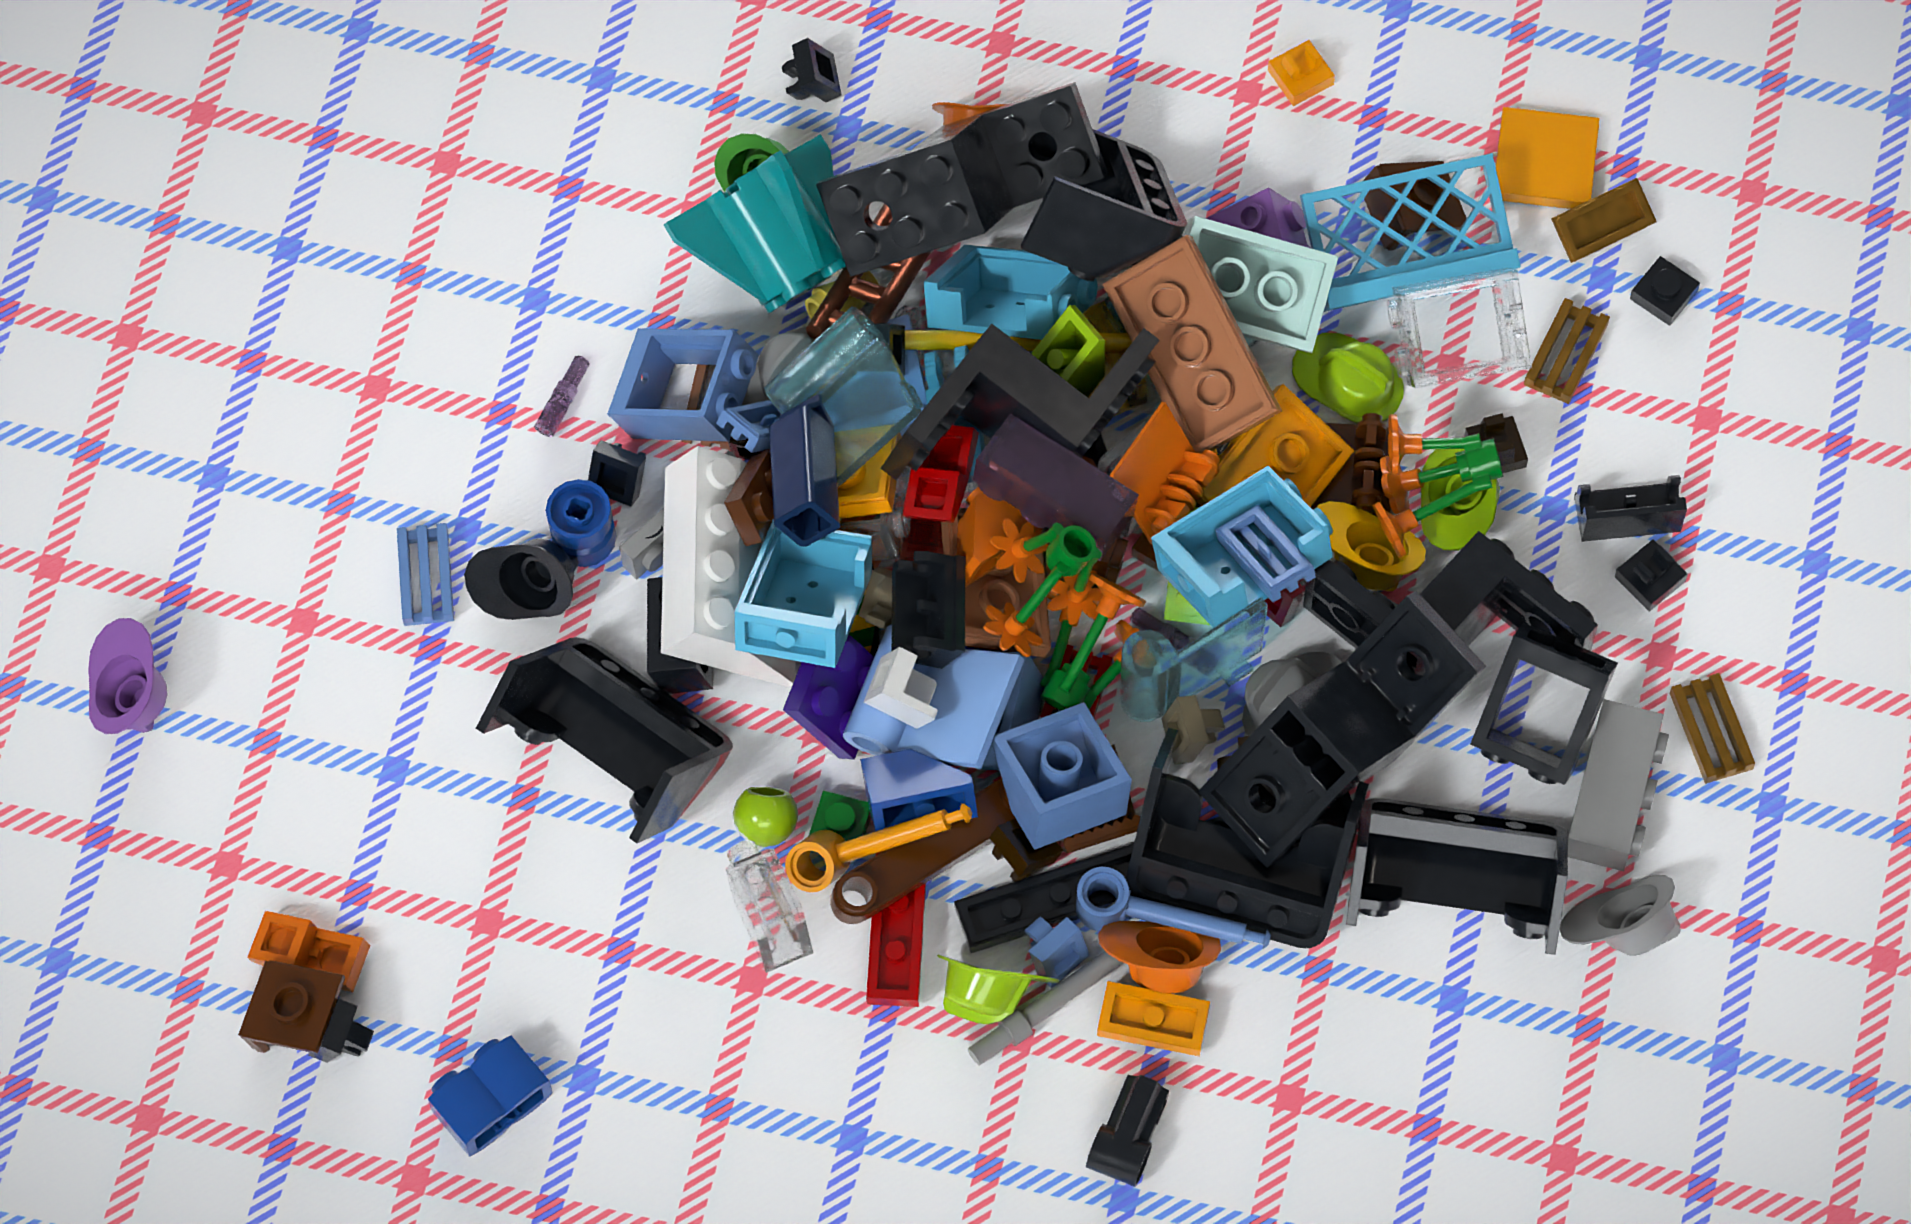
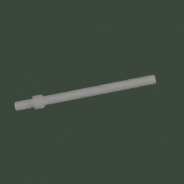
(1019, 1024)

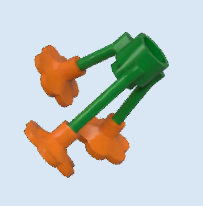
(1476, 463)
(1069, 685)

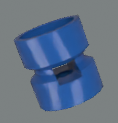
(581, 521)

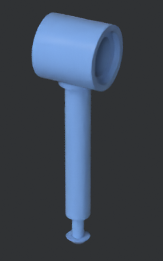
(1126, 905)

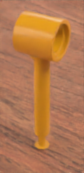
(840, 853)

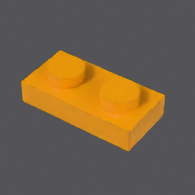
(1153, 1018)

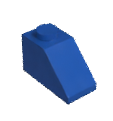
(913, 785)

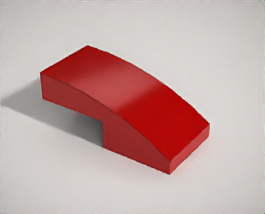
(941, 480)

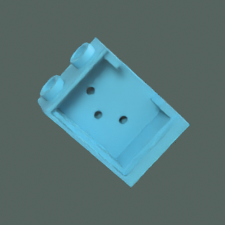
(1005, 289)
(1202, 568)
(803, 597)

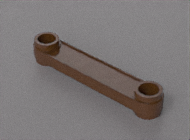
(908, 866)

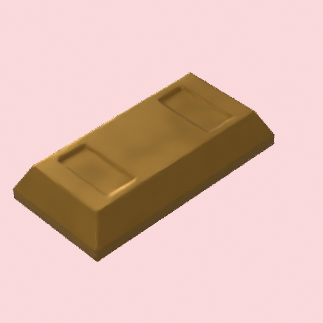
(1603, 220)

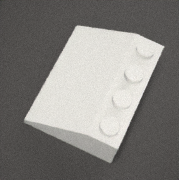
(708, 568)

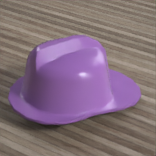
(123, 680)

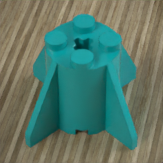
(767, 227)

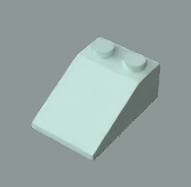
(1268, 283)

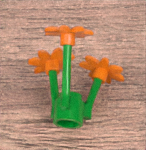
(1068, 554)

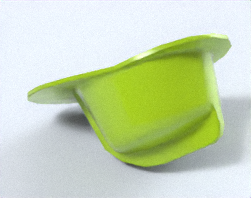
(1349, 377)
(1459, 522)
(984, 994)

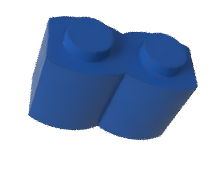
(489, 1094)

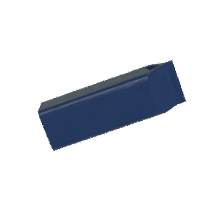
(804, 473)

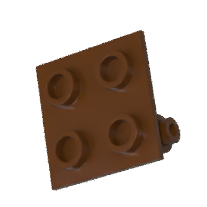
(1360, 476)

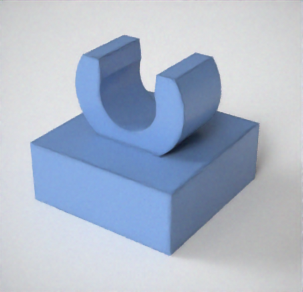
(1056, 949)

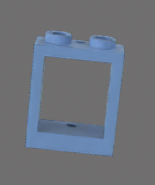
(654, 356)

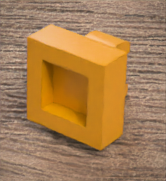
(1301, 72)

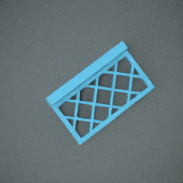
(1378, 283)

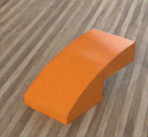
(303, 944)

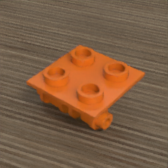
(1164, 472)

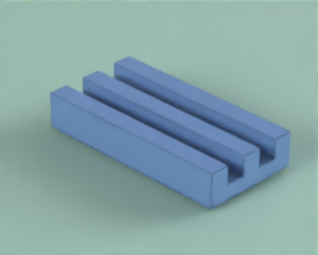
(741, 418)
(422, 537)
(1284, 578)

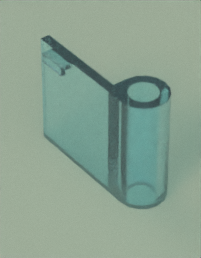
(857, 387)
(1158, 674)

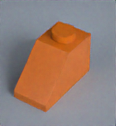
(977, 526)

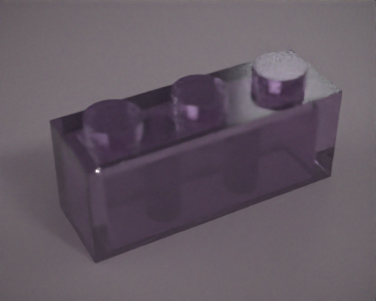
(1052, 484)

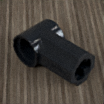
(1124, 1143)

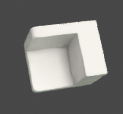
(902, 690)

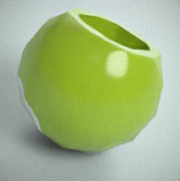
(765, 815)

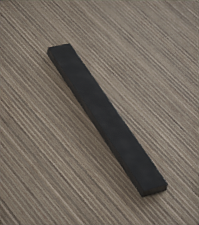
(1011, 908)

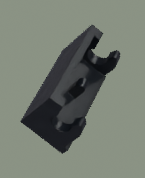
(1630, 510)
(929, 607)

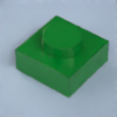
(841, 815)

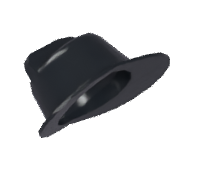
(522, 580)

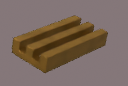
(1581, 317)
(1717, 688)

